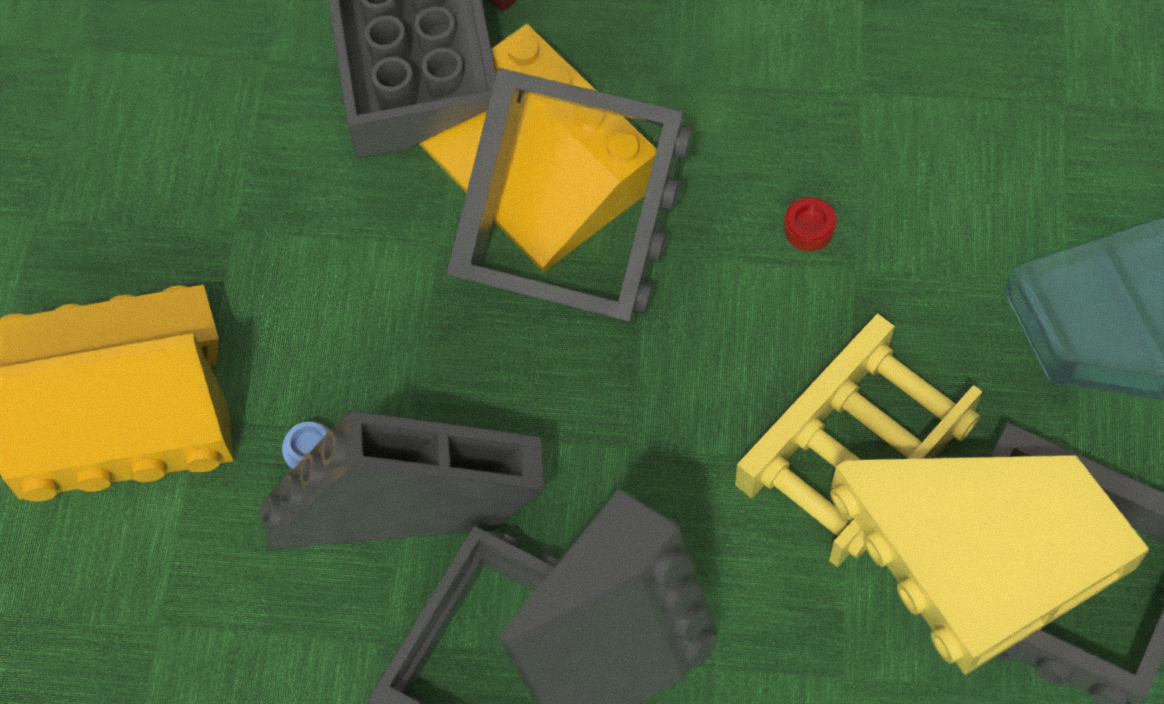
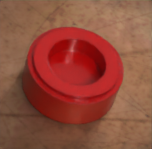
(809, 224)

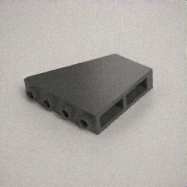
(401, 480)

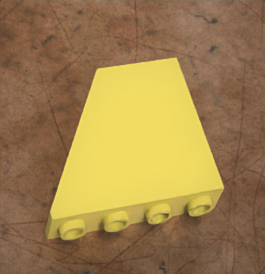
(988, 542)

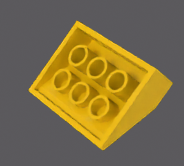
(566, 164)
(111, 418)

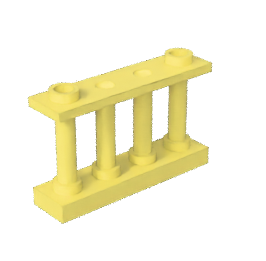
(838, 390)

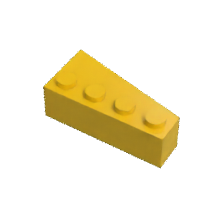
(109, 324)

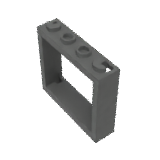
(489, 175)
(477, 551)
(1058, 660)

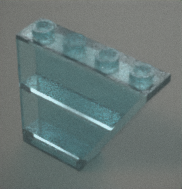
(1098, 312)

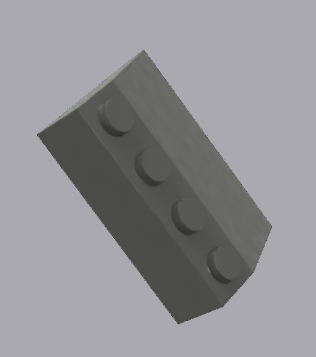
(410, 68)
(613, 614)

